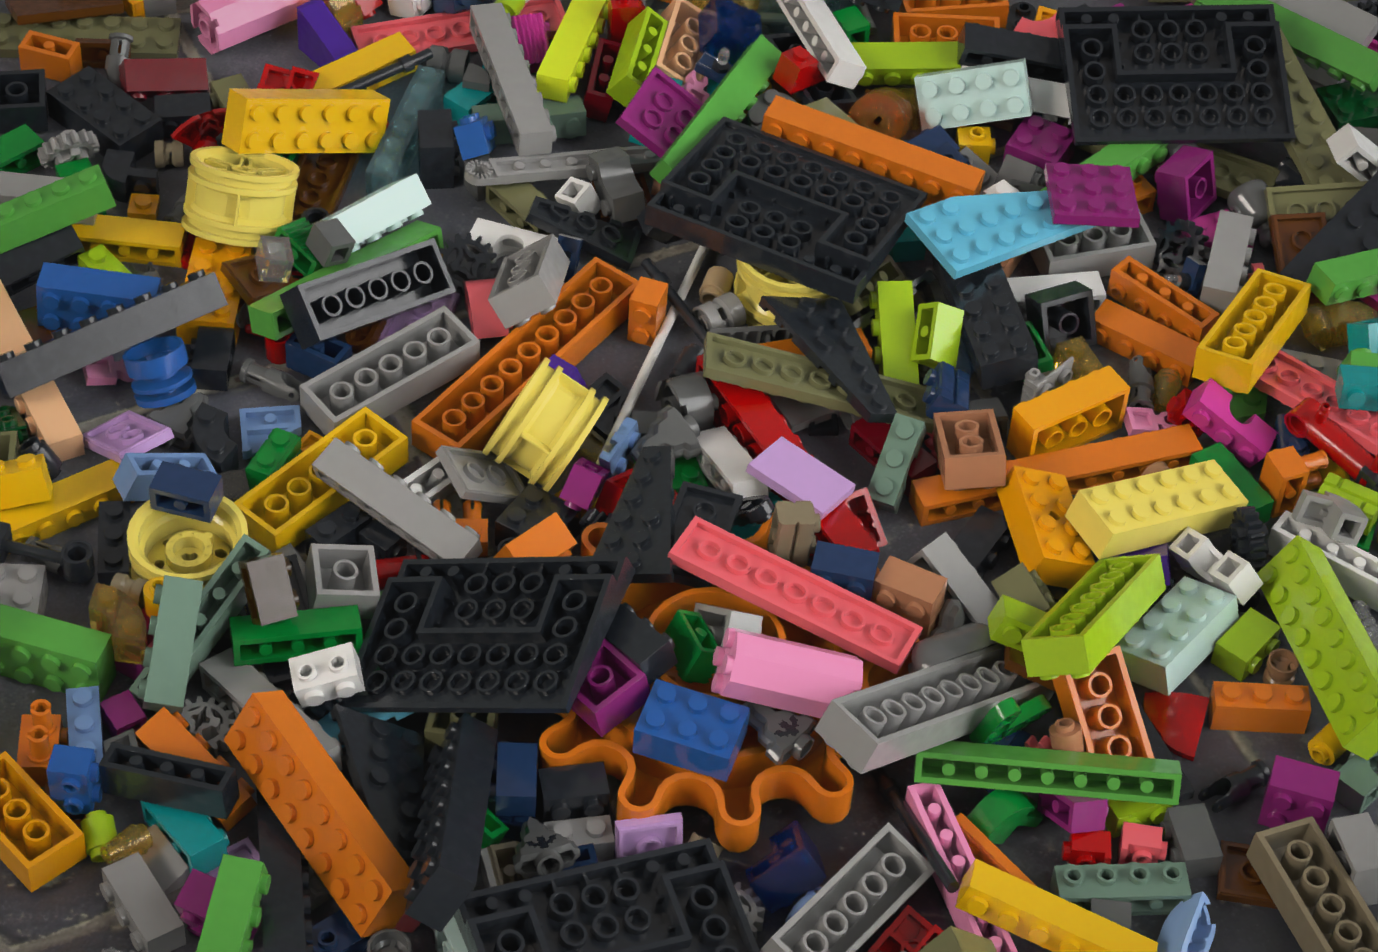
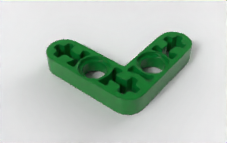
(1009, 718)

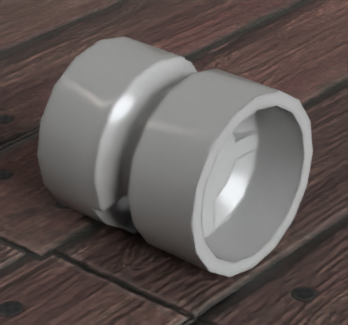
(721, 312)

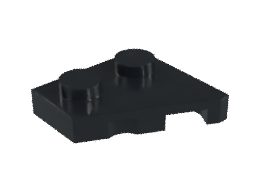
(616, 393)

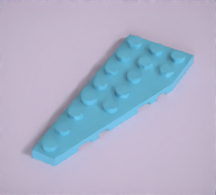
(986, 229)

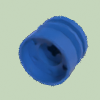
(159, 372)

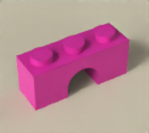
(1211, 413)

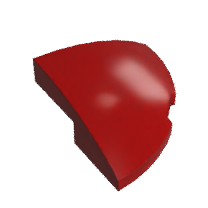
(281, 78)
(205, 124)
(1177, 719)
(907, 933)

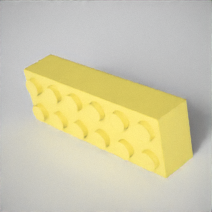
(1154, 508)

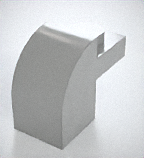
(1333, 514)

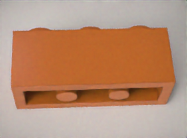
(1259, 707)

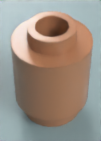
(1066, 735)

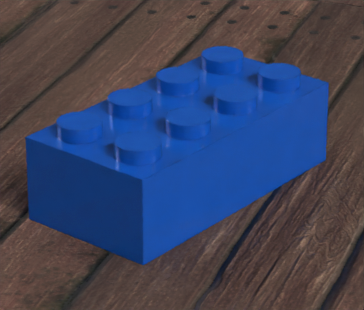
(74, 293)

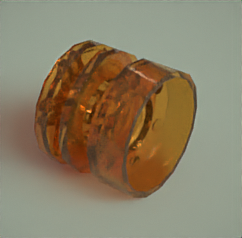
(890, 106)

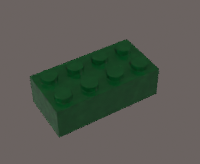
(1349, 105)

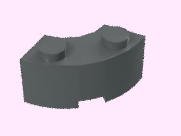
(615, 184)

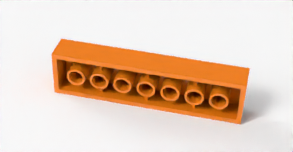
(872, 151)
(320, 811)

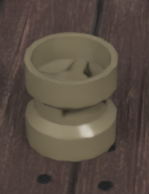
(162, 153)
(131, 587)

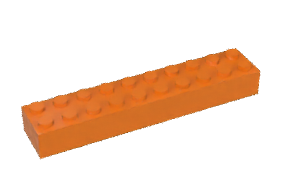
(476, 403)

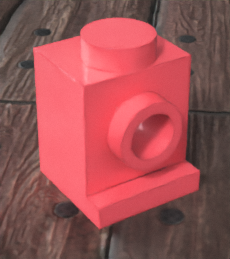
(1141, 844)

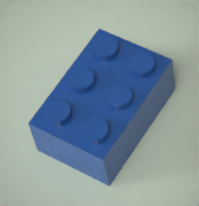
(691, 730)

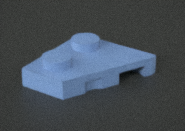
(259, 422)
(622, 443)

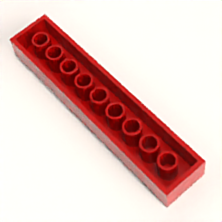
(757, 426)

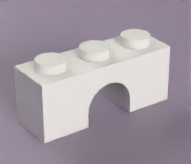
(502, 237)
(1226, 572)

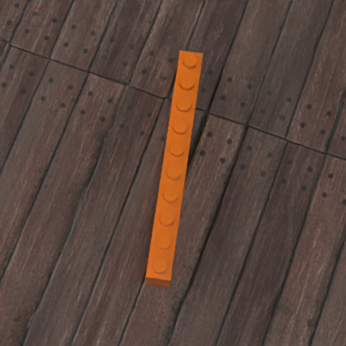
(1082, 466)

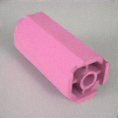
(235, 21)
(783, 672)

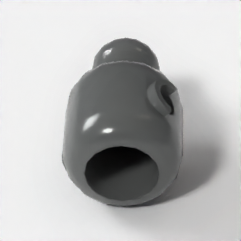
(1251, 201)

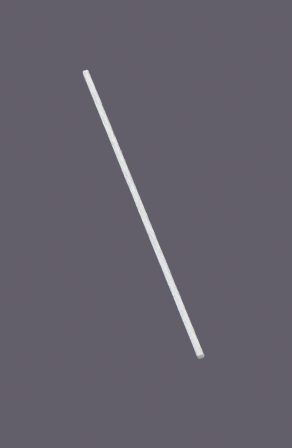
(656, 346)

